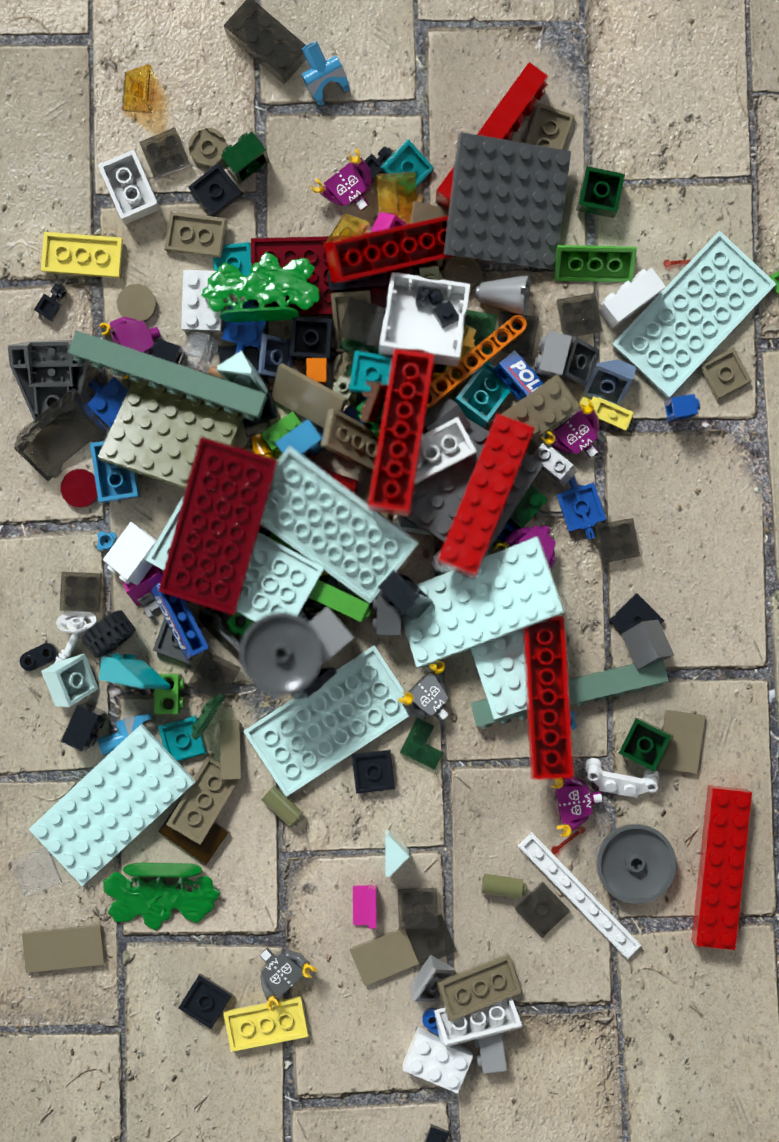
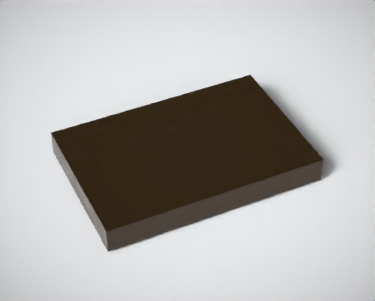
(208, 846)

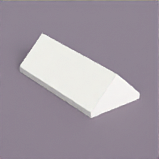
(443, 448)
(481, 1023)

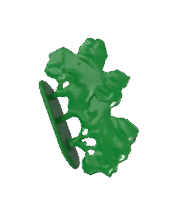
(265, 284)
(155, 899)

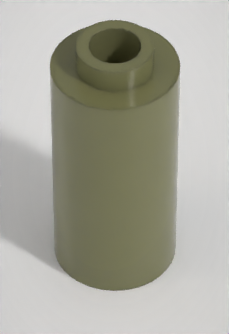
(282, 806)
(503, 886)

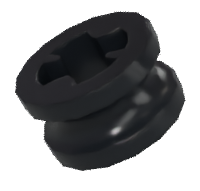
(422, 296)

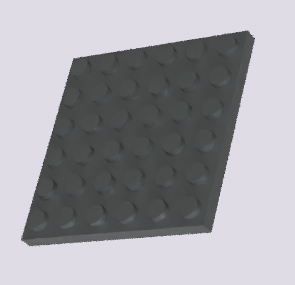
(506, 201)
(440, 495)

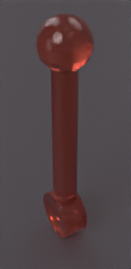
(667, 263)
(555, 849)

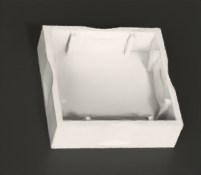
(415, 327)

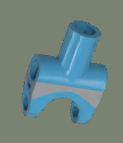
(322, 72)
(125, 728)

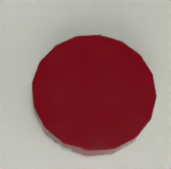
(79, 488)

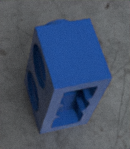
(682, 407)

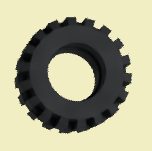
(108, 633)

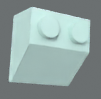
(70, 680)

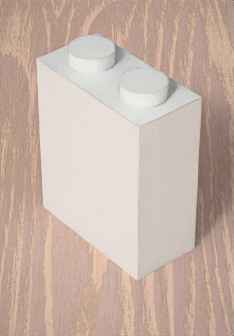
(130, 554)

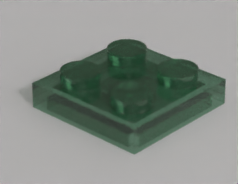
(207, 714)

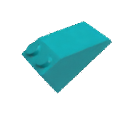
(482, 395)
(130, 672)

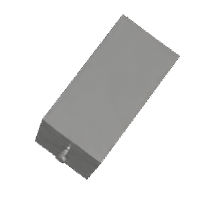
(332, 632)

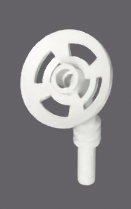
(74, 626)

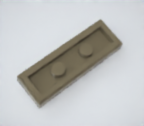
(230, 750)

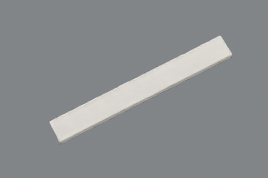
(579, 895)

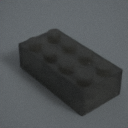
(266, 40)

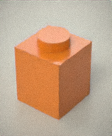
(317, 370)

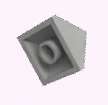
(424, 984)

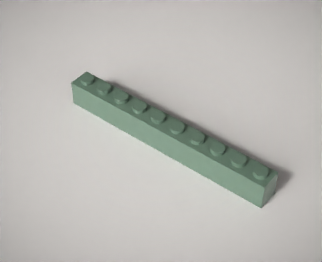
(167, 375)
(588, 687)

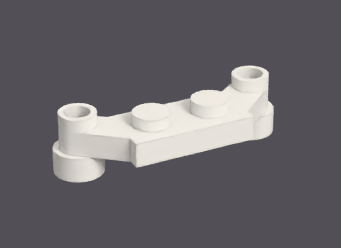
(620, 783)

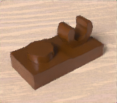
(372, 407)

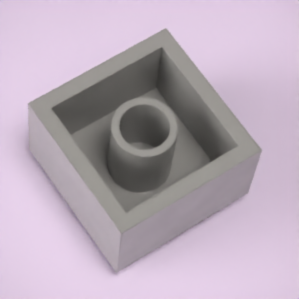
(553, 354)

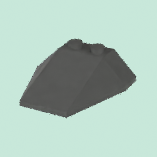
(45, 372)

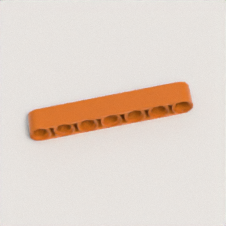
(479, 357)

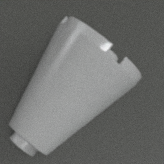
(506, 294)

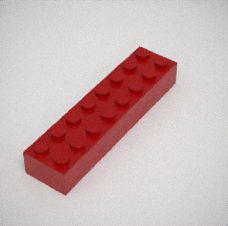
(506, 117)
(386, 249)
(401, 432)
(486, 496)
(547, 700)
(721, 867)

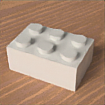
(129, 187)
(631, 297)
(195, 308)
(435, 1062)

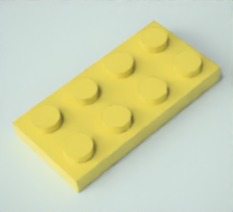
(81, 254)
(259, 1026)

